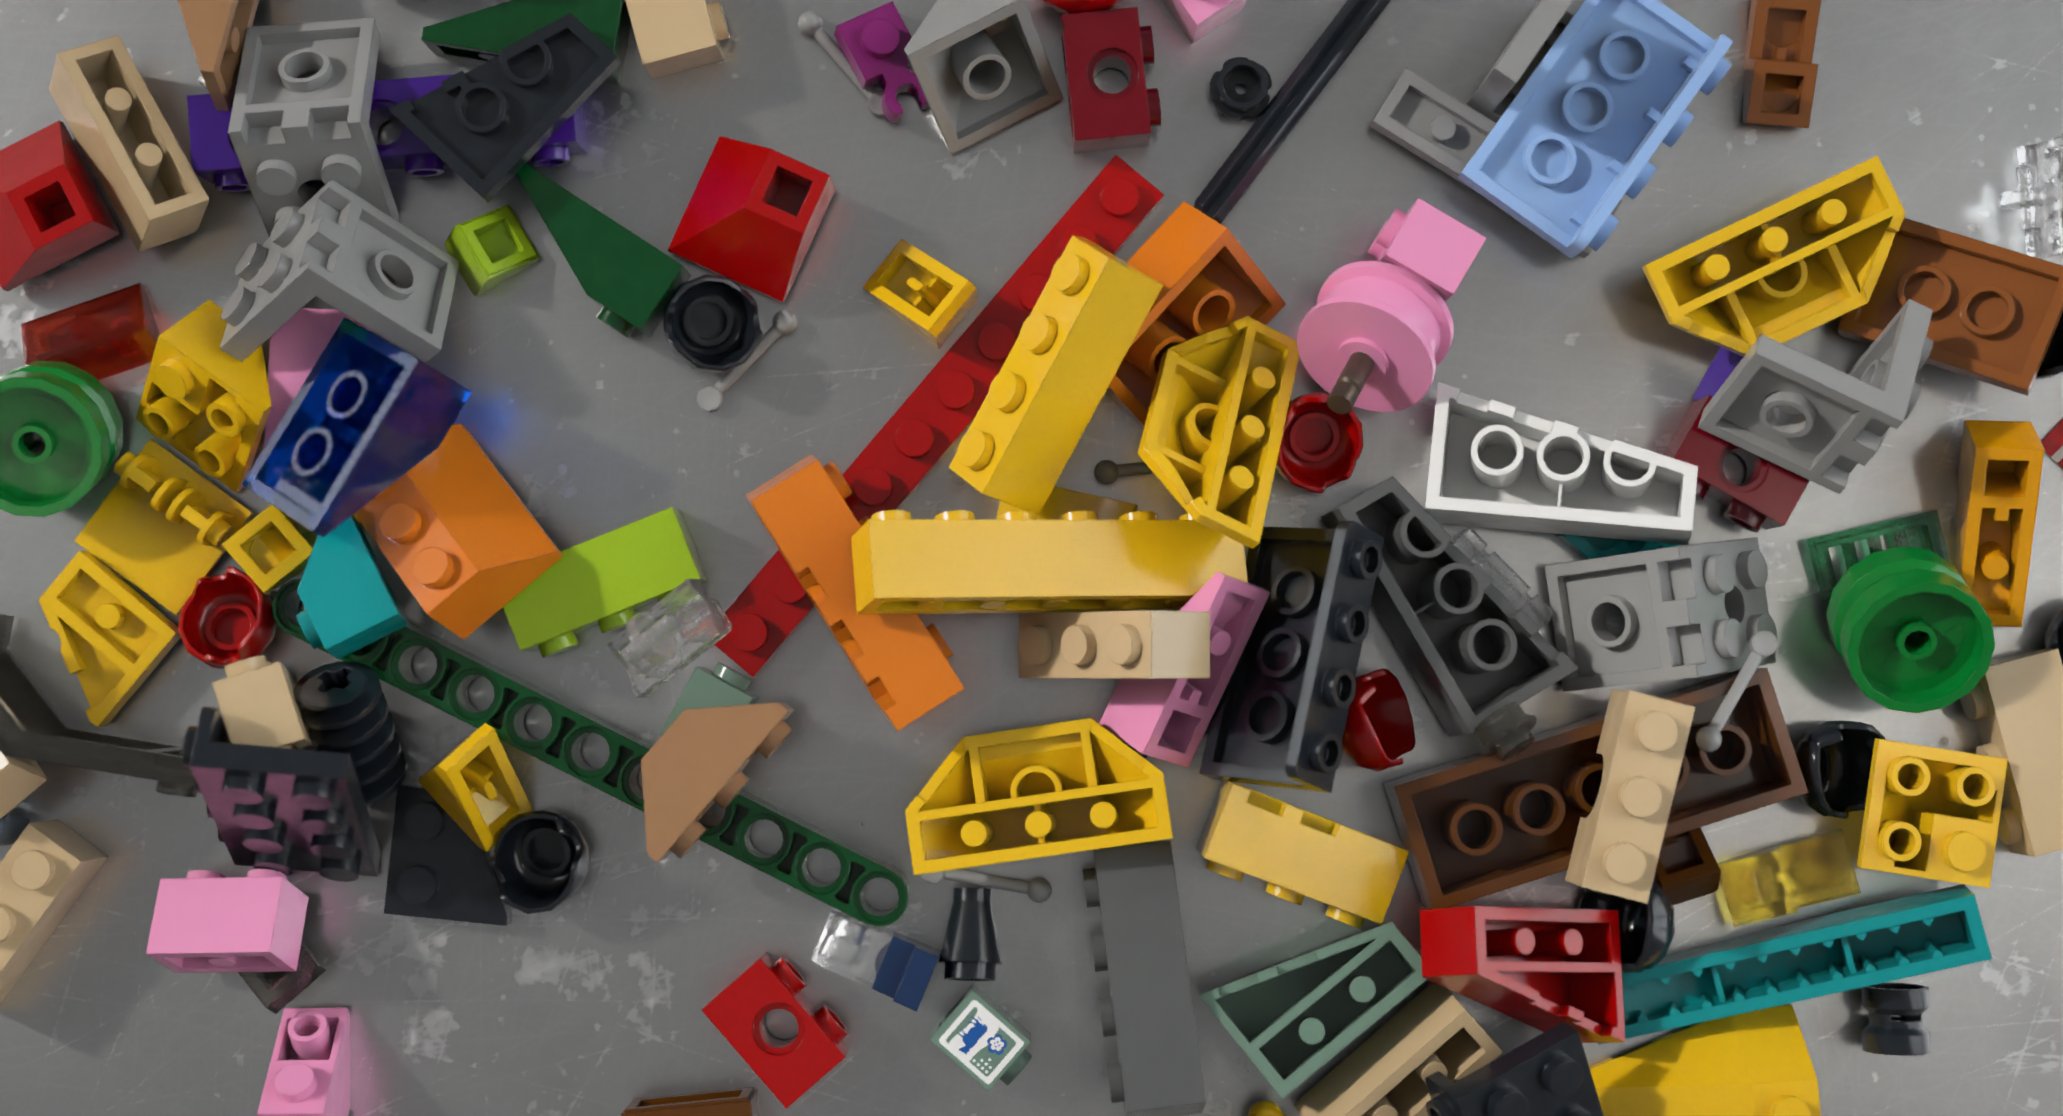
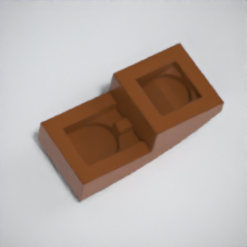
(1779, 62)

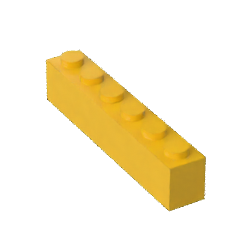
(1035, 564)

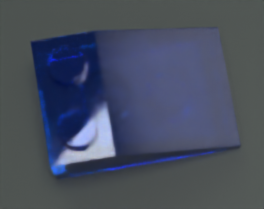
(353, 429)

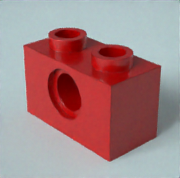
(787, 1065)

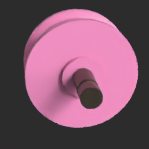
(1375, 337)

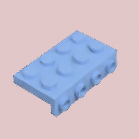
(1595, 119)

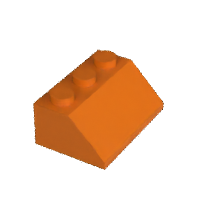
(1204, 288)
(458, 534)

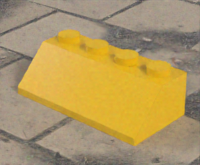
(1055, 375)

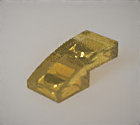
(1788, 877)

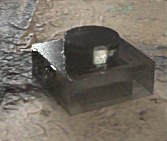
(280, 988)

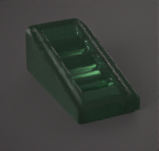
(1925, 521)

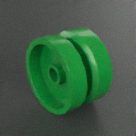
(79, 433)
(1910, 629)

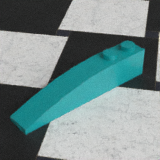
(1807, 960)

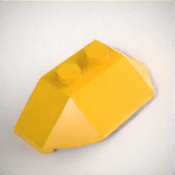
(1784, 263)
(1221, 424)
(1035, 798)

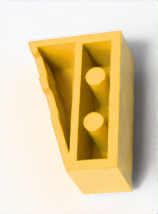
(1300, 854)

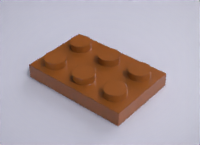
(1987, 304)

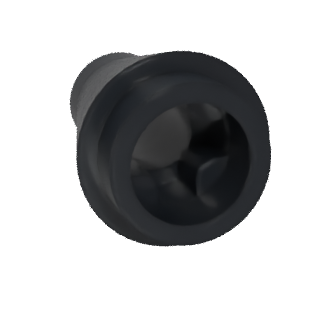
(971, 937)

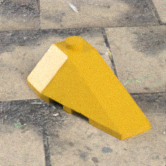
(1715, 1068)

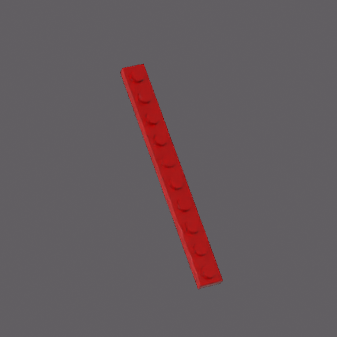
(940, 406)

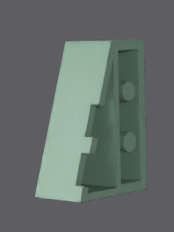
(1317, 1003)

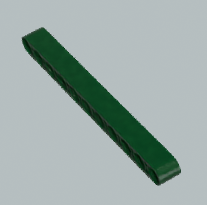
(618, 776)

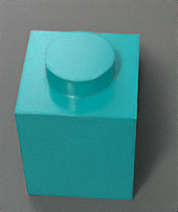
(346, 593)

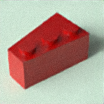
(1531, 964)

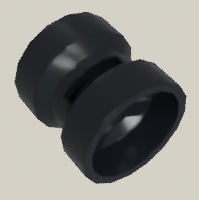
(1892, 1033)

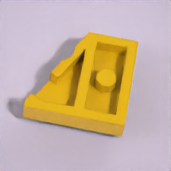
(105, 633)

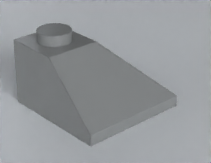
(980, 68)

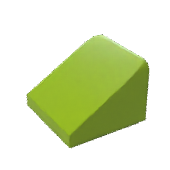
(490, 249)

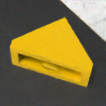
(922, 292)
(477, 786)

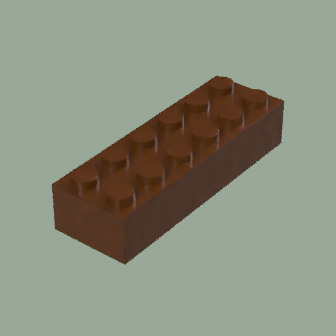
(1514, 821)

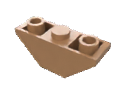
(702, 764)

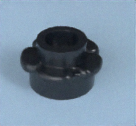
(1243, 71)

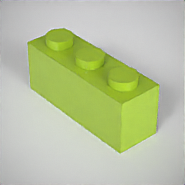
(604, 582)

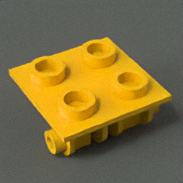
(162, 525)

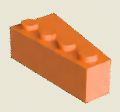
(892, 653)

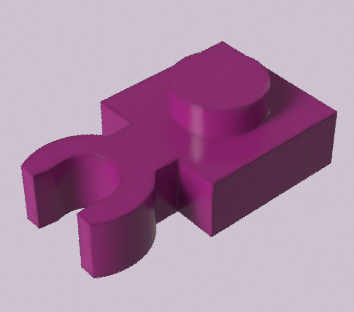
(877, 55)

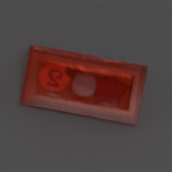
(96, 335)

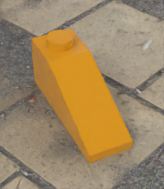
(1997, 513)

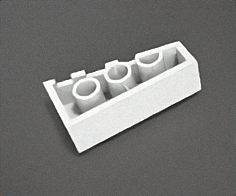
(1550, 477)

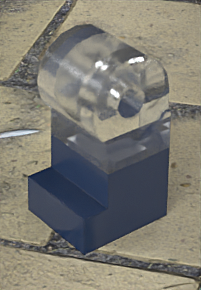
(876, 958)

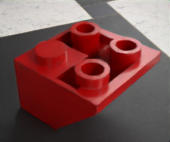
(47, 206)
(753, 216)

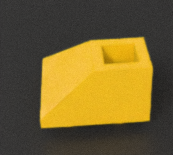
(206, 398)
(1932, 813)

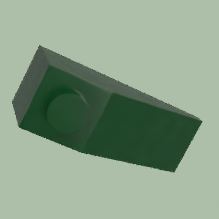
(487, 31)
(610, 262)

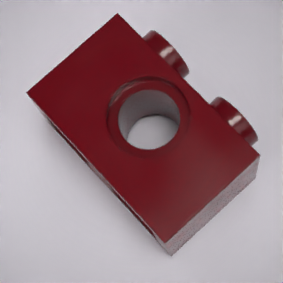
(1108, 41)
(1763, 497)

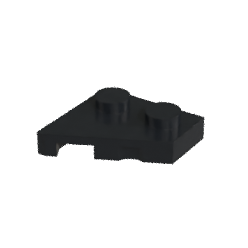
(438, 867)

